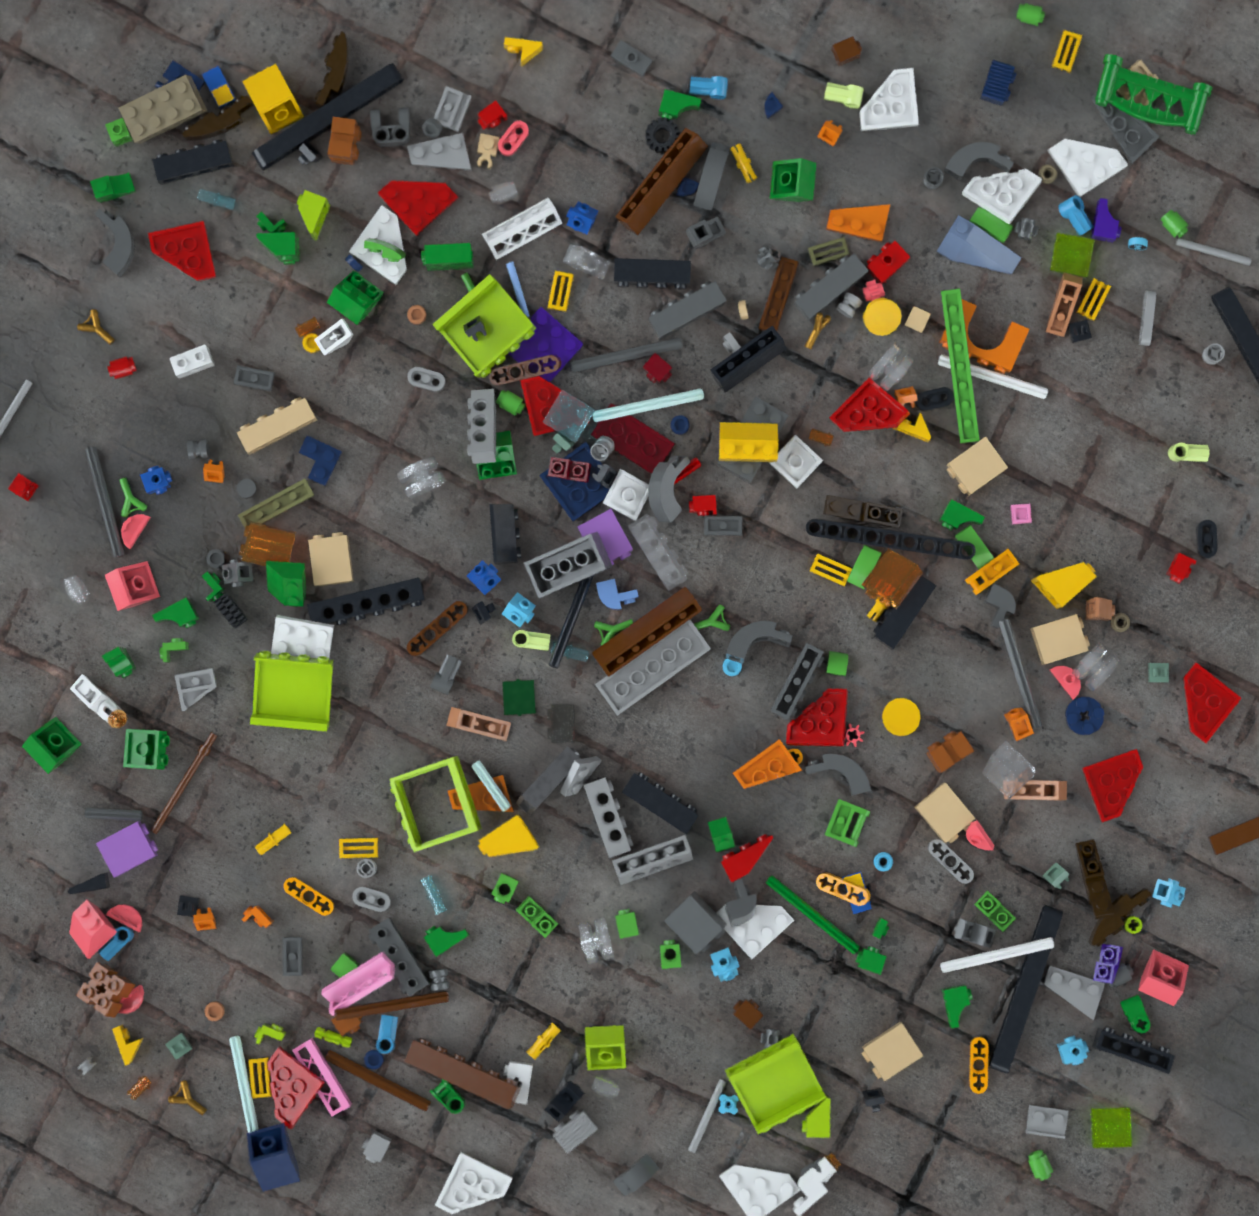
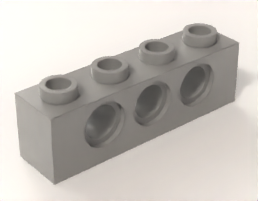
(482, 426)
(612, 847)
(652, 860)

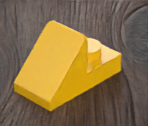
(528, 48)
(918, 431)
(127, 1049)

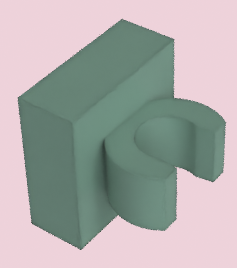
(562, 443)
(1158, 672)
(1056, 875)
(179, 1046)

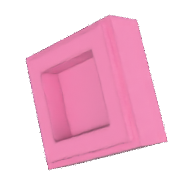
(1021, 514)

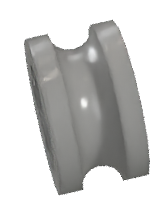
(87, 1065)

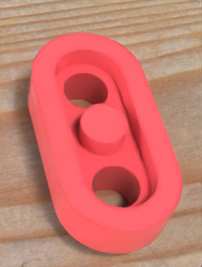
(515, 140)

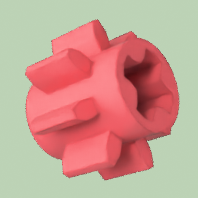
(873, 291)
(857, 734)

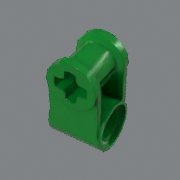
(1134, 1010)
(447, 1096)

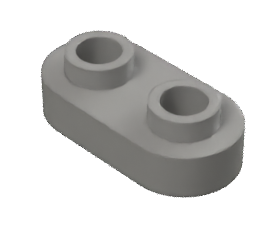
(426, 380)
(371, 900)

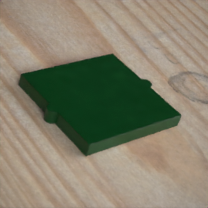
(519, 697)

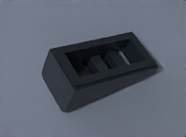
(96, 883)

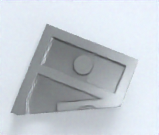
(194, 686)
(579, 774)

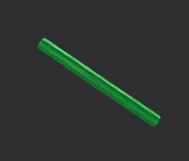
(812, 914)

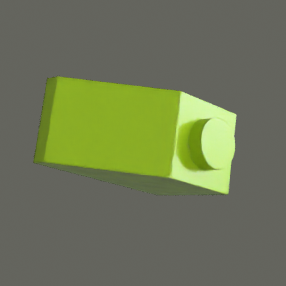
(818, 1121)

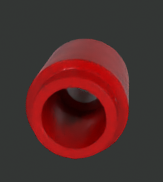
(121, 367)

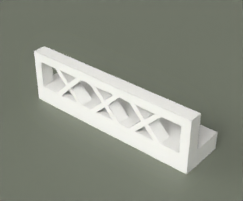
(519, 223)

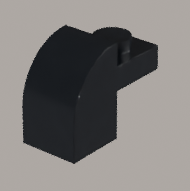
(564, 1100)

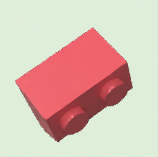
(132, 585)
(90, 928)
(1164, 978)

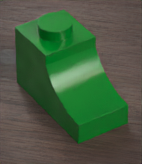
(676, 103)
(112, 187)
(958, 514)
(180, 612)
(119, 662)
(721, 834)
(441, 940)
(955, 1000)

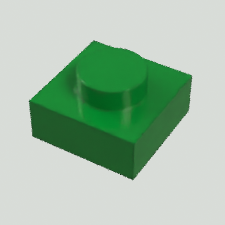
(881, 928)

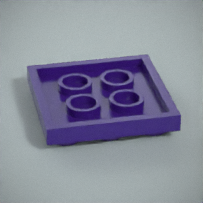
(548, 339)

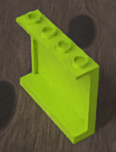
(503, 321)
(292, 691)
(775, 1084)

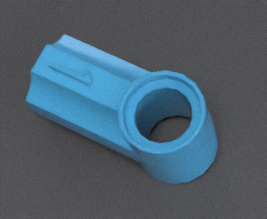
(713, 87)
(1074, 211)
(115, 944)
(387, 1031)

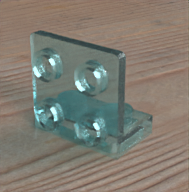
(568, 415)

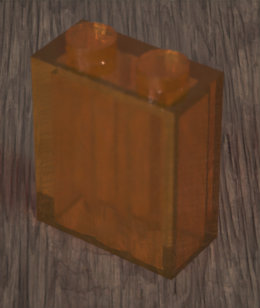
(266, 544)
(892, 579)

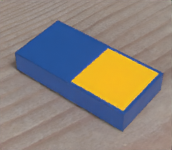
(218, 87)
(857, 879)

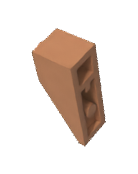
(1064, 304)
(1099, 609)
(478, 724)
(1042, 791)

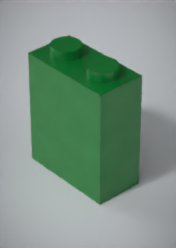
(447, 256)

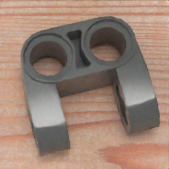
(391, 130)

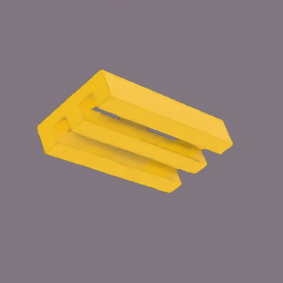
(1062, 66)
(1100, 285)
(557, 307)
(832, 562)
(375, 848)
(260, 1078)

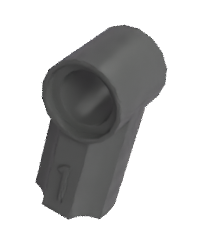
(445, 677)

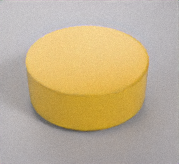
(309, 343)

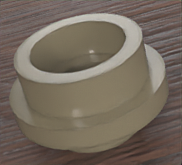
(1047, 168)
(1126, 622)

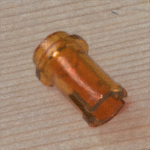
(307, 327)
(821, 437)
(139, 1087)

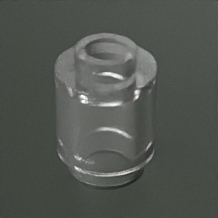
(503, 192)
(76, 589)
(606, 1087)

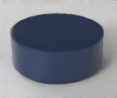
(353, 263)
(679, 425)
(373, 1059)

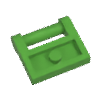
(841, 820)

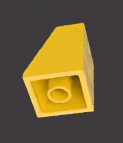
(273, 99)
(1064, 583)
(508, 839)

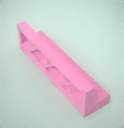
(358, 982)
(328, 1076)

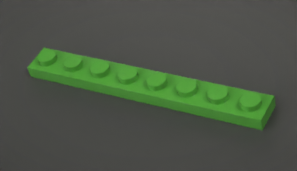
(960, 365)

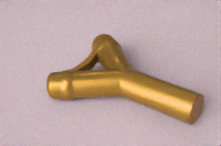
(820, 323)
(96, 327)
(187, 1099)

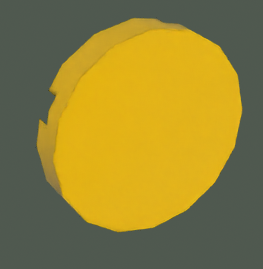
(882, 316)
(901, 717)

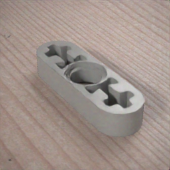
(1147, 318)
(957, 875)

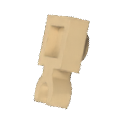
(487, 147)

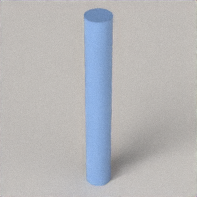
(517, 288)

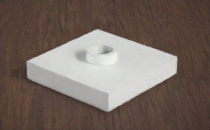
(796, 461)
(627, 495)

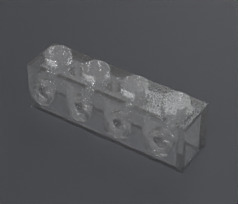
(657, 552)

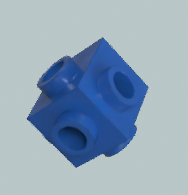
(581, 217)
(149, 480)
(484, 577)

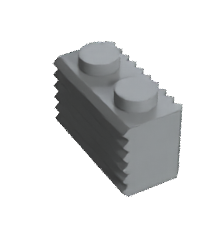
(575, 1130)

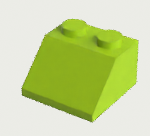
(313, 211)
(605, 1047)

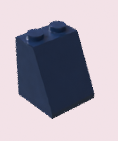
(272, 1157)

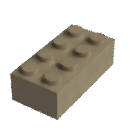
(162, 109)

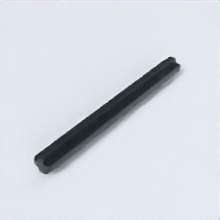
(570, 622)

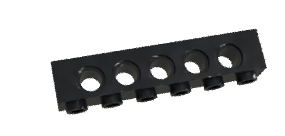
(413, 586)

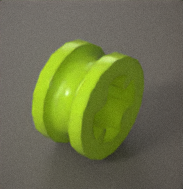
(1137, 928)

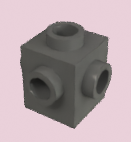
(237, 573)

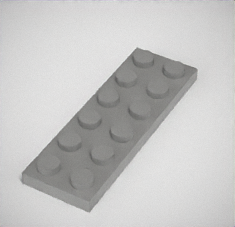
(653, 667)

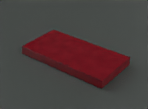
(635, 441)

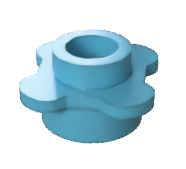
(724, 1100)

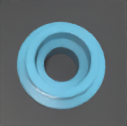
(887, 866)

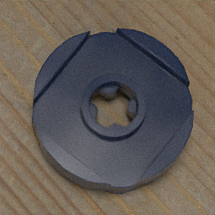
(1095, 714)

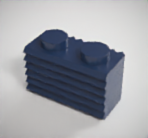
(997, 83)

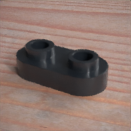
(934, 400)
(1208, 539)

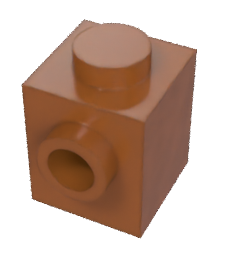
(347, 1025)

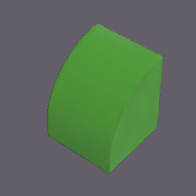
(837, 663)
(344, 965)

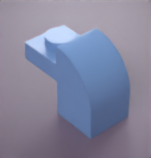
(609, 595)

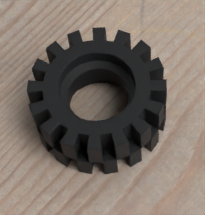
(657, 125)
(230, 610)

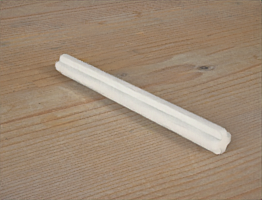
(1000, 379)
(996, 955)

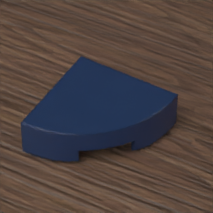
(772, 105)
(687, 187)

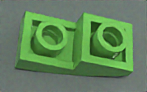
(991, 224)
(389, 251)
(982, 554)
(864, 565)
(995, 911)
(536, 916)

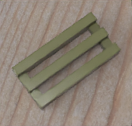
(827, 244)

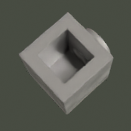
(376, 1147)

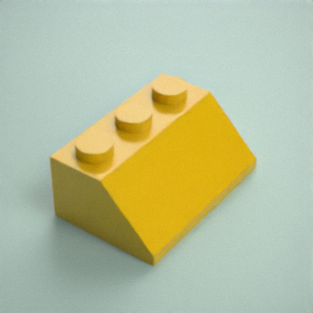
(748, 442)

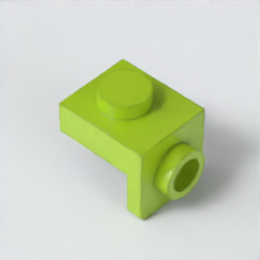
(275, 1031)

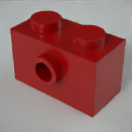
(887, 262)

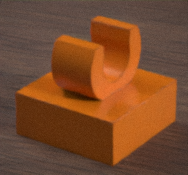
(830, 132)
(906, 395)
(213, 472)
(204, 921)

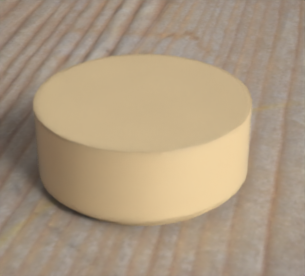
(743, 310)

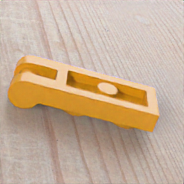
(992, 571)

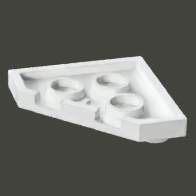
(892, 104)
(1086, 163)
(1003, 192)
(383, 227)
(760, 929)
(471, 1185)
(758, 1189)

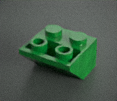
(354, 297)
(505, 459)

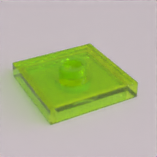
(1072, 255)
(1111, 1127)

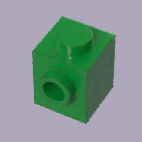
(871, 960)

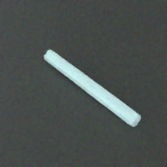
(647, 405)
(243, 1082)

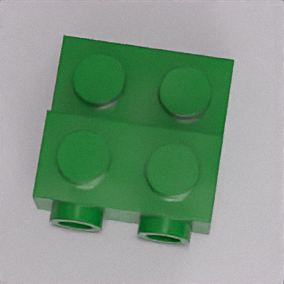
(146, 749)

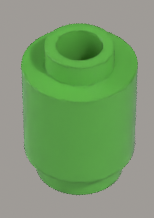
(1030, 14)
(1174, 224)
(510, 402)
(1040, 1164)

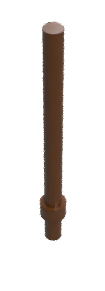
(203, 751)

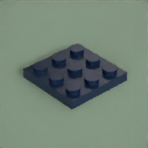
(577, 496)

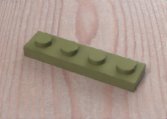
(277, 503)

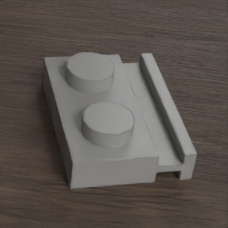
(452, 108)
(1046, 1121)

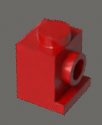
(491, 116)
(23, 487)
(703, 505)
(1180, 568)

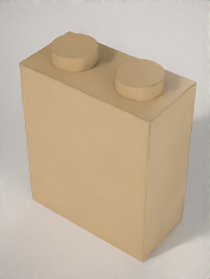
(976, 466)
(331, 559)
(1060, 639)
(945, 813)
(891, 1051)

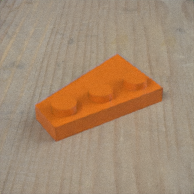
(861, 222)
(766, 766)
(481, 796)

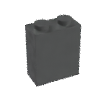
(696, 923)

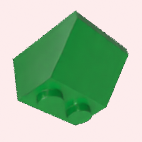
(793, 180)
(281, 245)
(287, 582)
(51, 745)

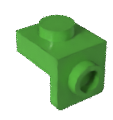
(175, 645)

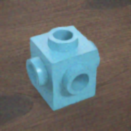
(519, 610)
(1169, 892)
(724, 965)
(1065, 1050)

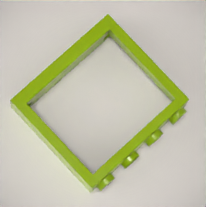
(464, 795)

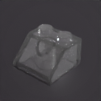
(1008, 770)

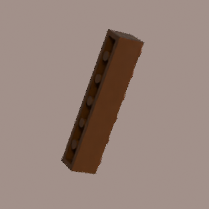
(661, 181)
(647, 631)
(462, 1073)

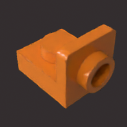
(1019, 723)
(261, 917)

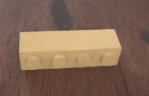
(276, 426)

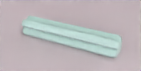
(491, 786)

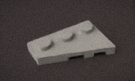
(443, 152)
(1075, 989)

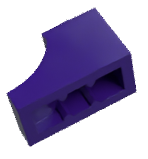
(1105, 226)

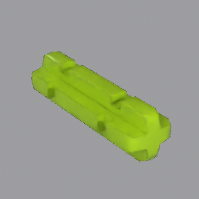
(333, 1037)

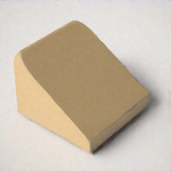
(917, 319)

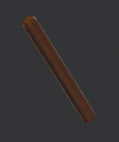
(391, 1005)
(377, 1080)

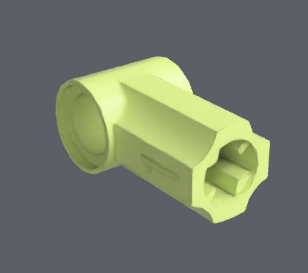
(848, 95)
(1190, 452)
(533, 640)

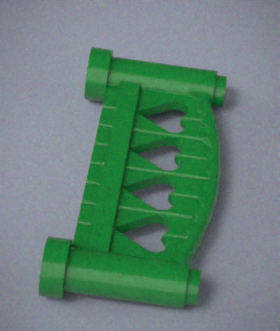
(1192, 100)

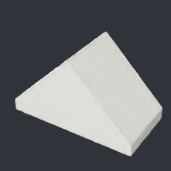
(334, 337)

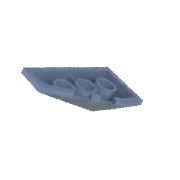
(975, 247)

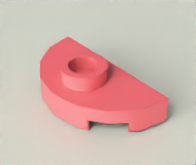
(133, 528)
(1067, 680)
(978, 837)
(126, 915)
(133, 1001)

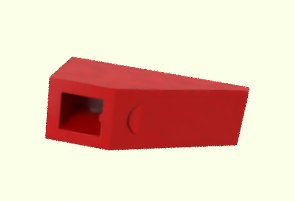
(742, 862)

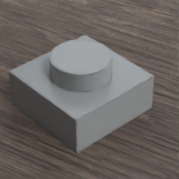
(730, 343)

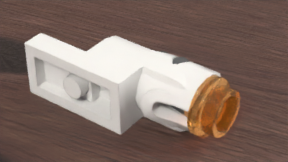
(99, 702)
(812, 1181)

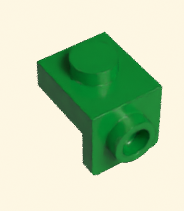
(265, 224)
(213, 581)

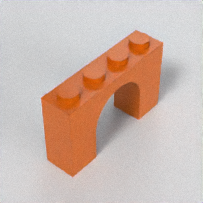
(1001, 357)

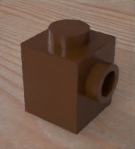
(846, 51)
(747, 1012)

